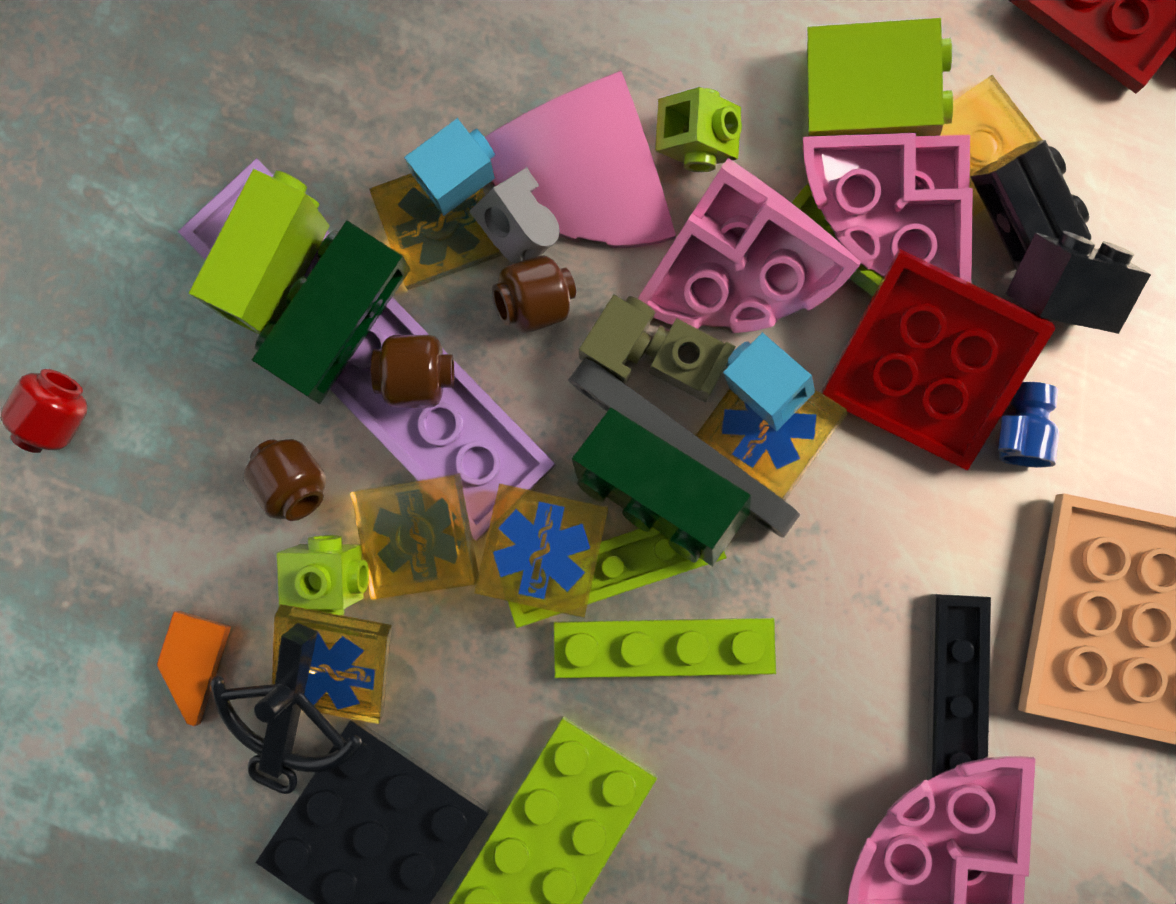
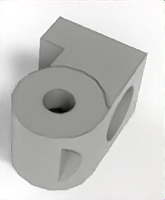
(516, 219)

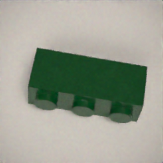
(331, 311)
(660, 488)

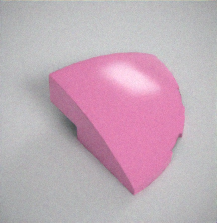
(589, 165)
(895, 196)
(746, 259)
(953, 839)

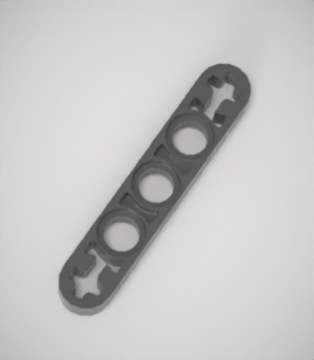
(610, 392)

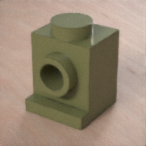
(619, 336)
(693, 378)

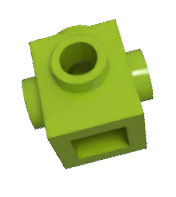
(698, 129)
(322, 575)

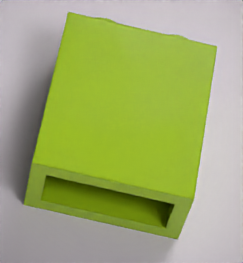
(878, 78)
(261, 251)

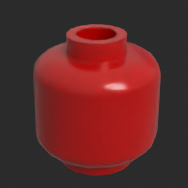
(44, 411)

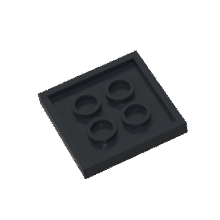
(373, 829)

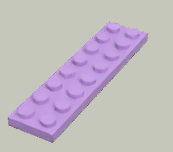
(458, 435)

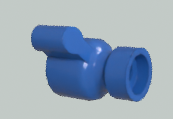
(1030, 435)

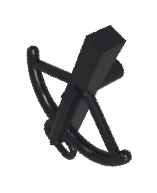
(281, 712)

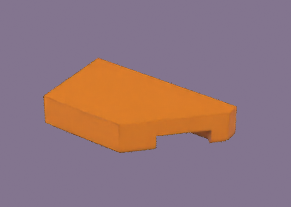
(191, 660)

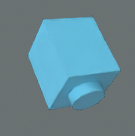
(452, 165)
(768, 380)

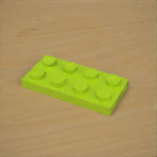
(558, 824)

